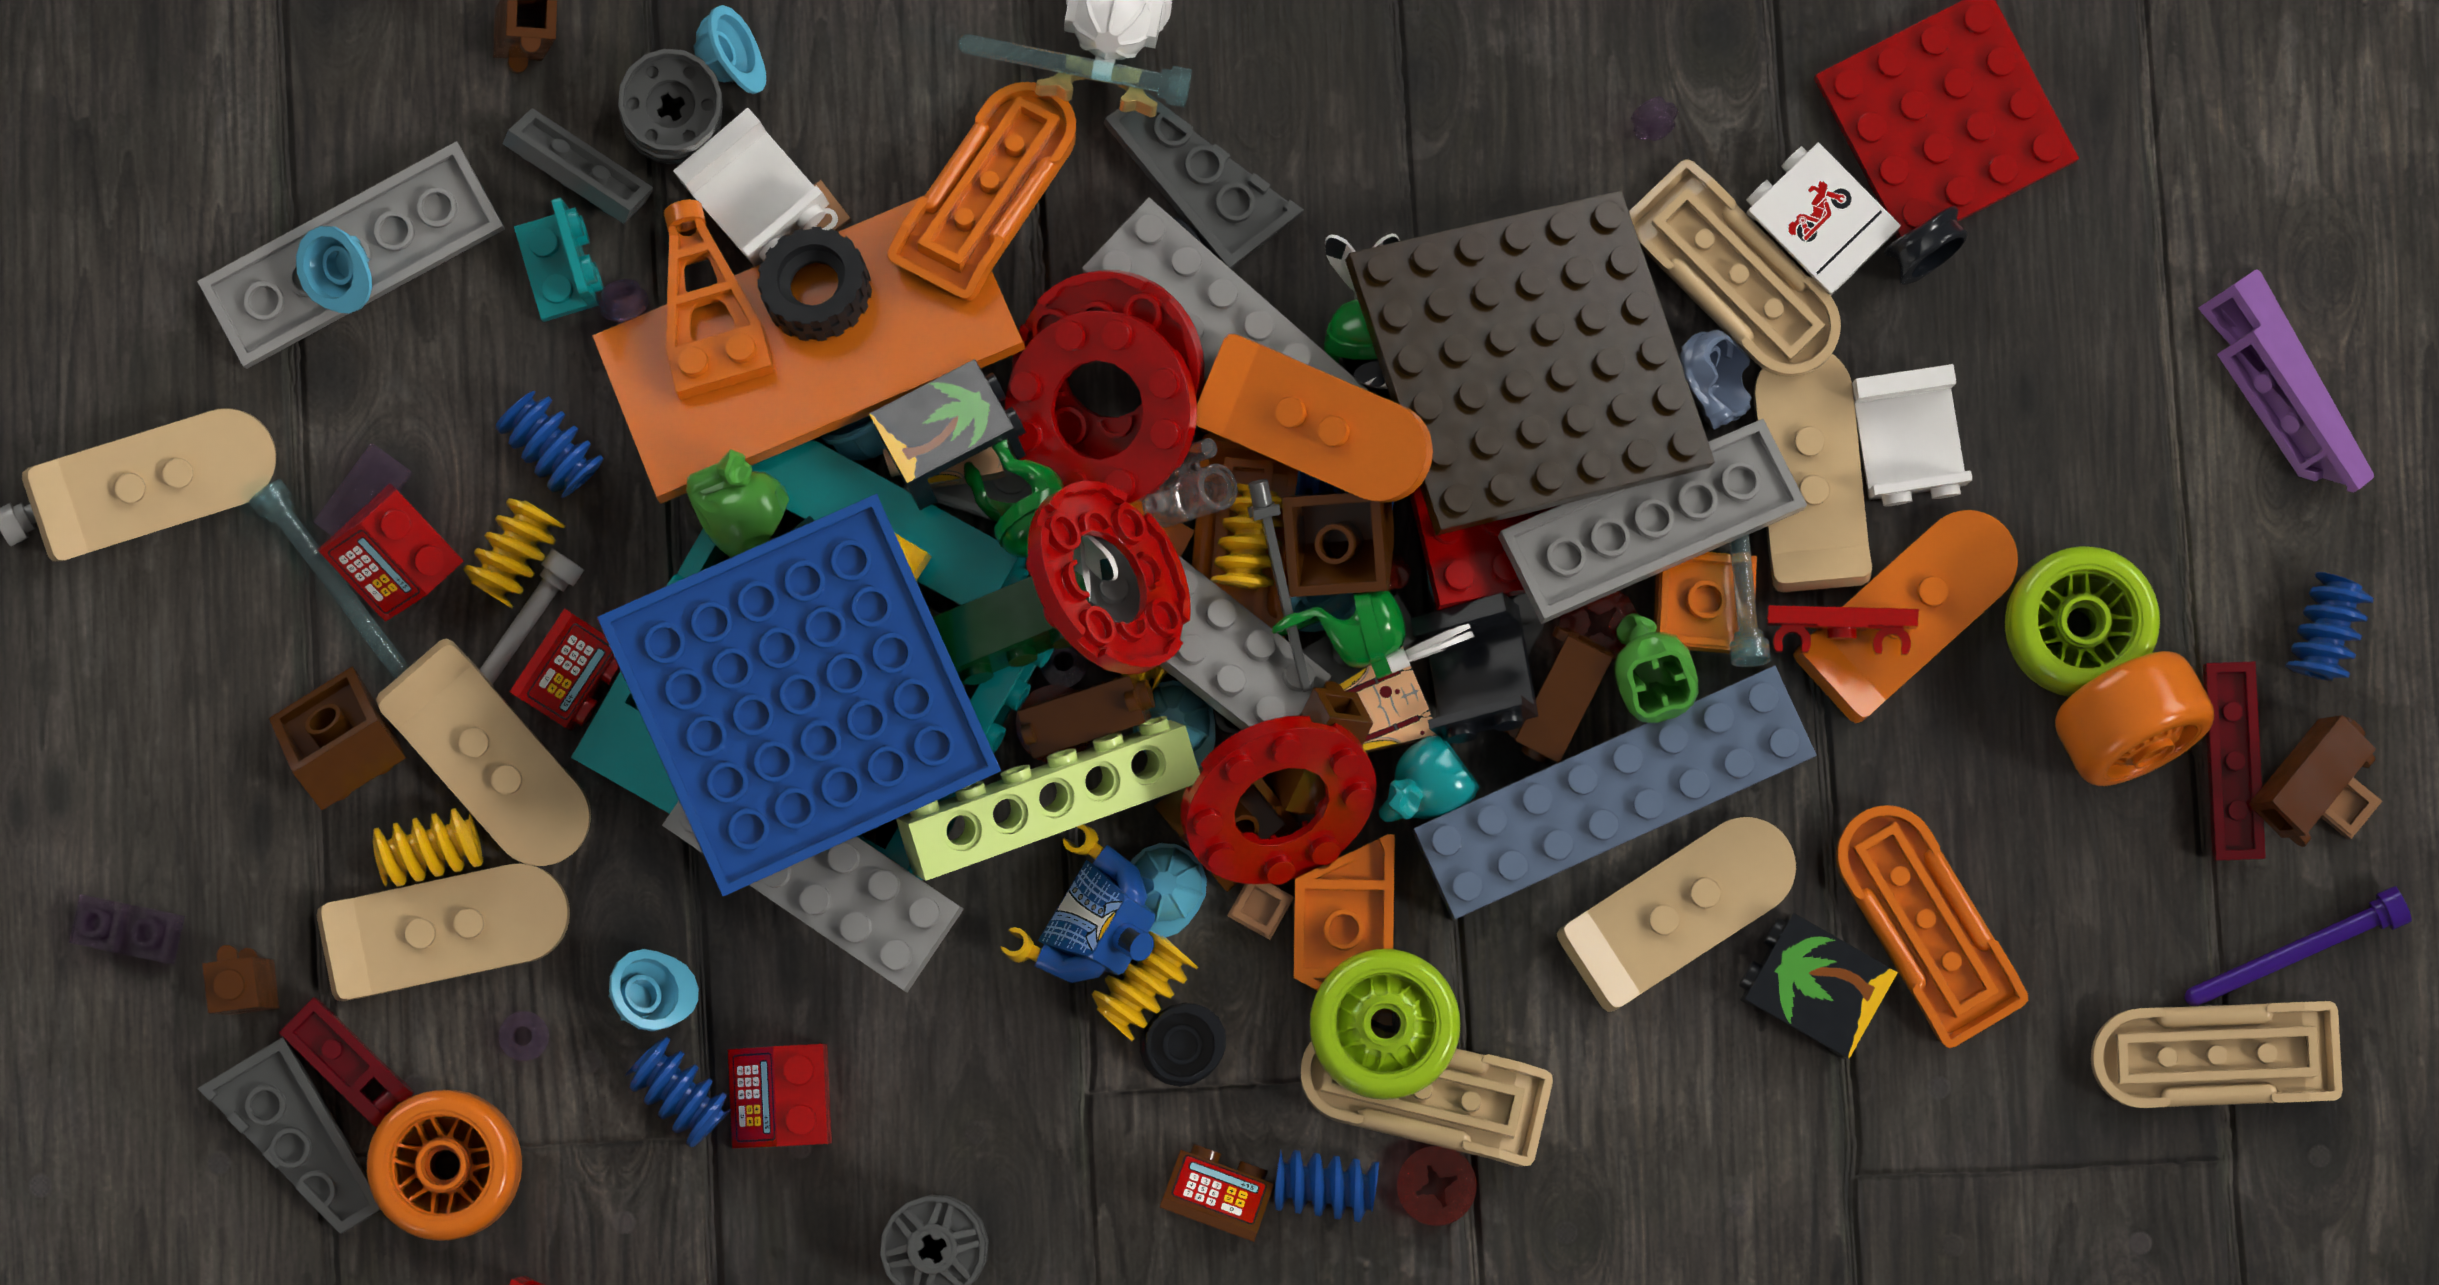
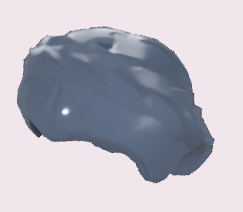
(1714, 375)

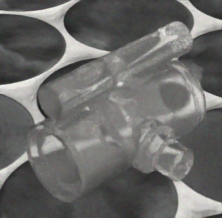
(1193, 490)

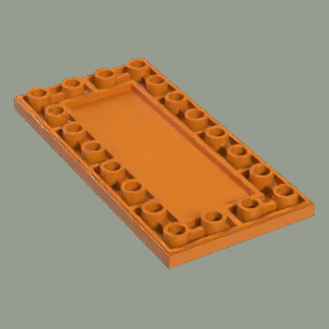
(898, 345)

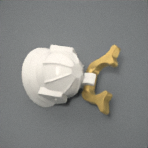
(1111, 33)

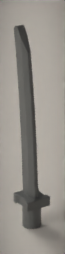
(1264, 509)

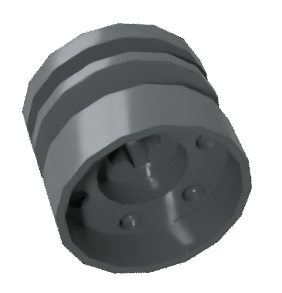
(677, 79)
(941, 1218)

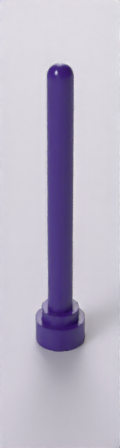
(2385, 911)

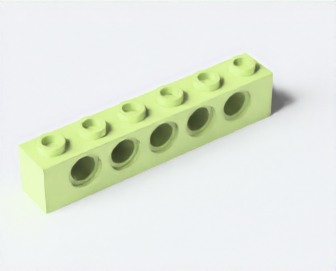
(1168, 769)

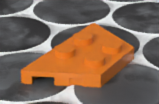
(1344, 913)

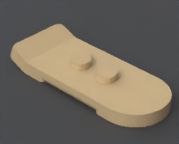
(1736, 272)
(1818, 438)
(149, 481)
(488, 756)
(1679, 909)
(441, 929)
(2220, 1055)
(1473, 1107)

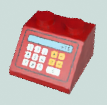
(390, 554)
(567, 672)
(779, 1096)

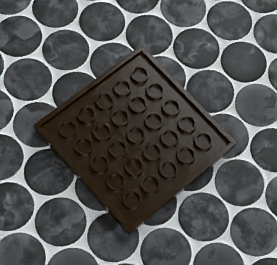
(1531, 360)

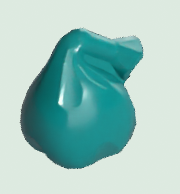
(1428, 782)

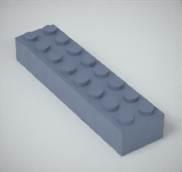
(1613, 793)

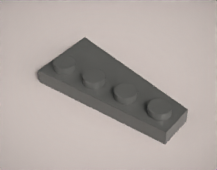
(1207, 189)
(289, 1122)

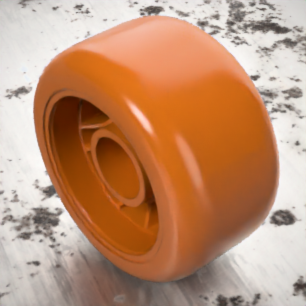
(2134, 718)
(405, 1172)

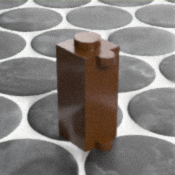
(524, 31)
(1563, 696)
(1086, 714)
(2313, 777)
(1300, 788)
(240, 982)

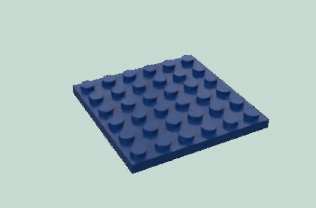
(799, 694)

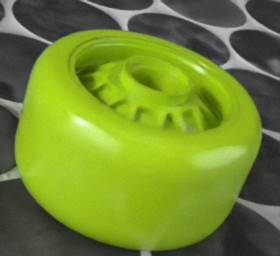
(2086, 580)
(1343, 1024)

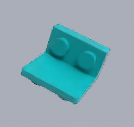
(556, 265)

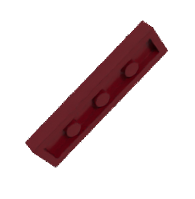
(2234, 761)

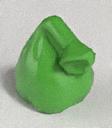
(736, 504)
(1653, 671)

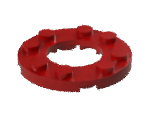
(1119, 292)
(1154, 367)
(1163, 587)
(1252, 754)

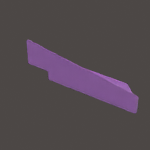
(2283, 384)

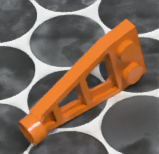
(720, 358)

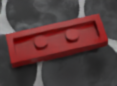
(1842, 624)

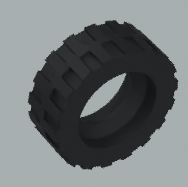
(806, 248)

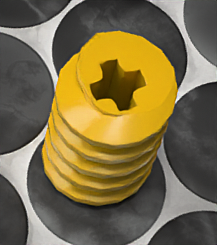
(1246, 546)
(512, 550)
(427, 847)
(1141, 985)

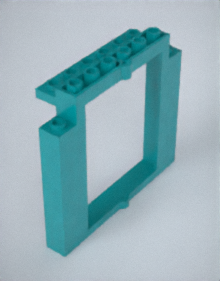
(819, 483)

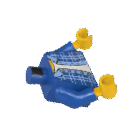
(1097, 922)

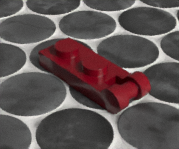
(344, 1060)

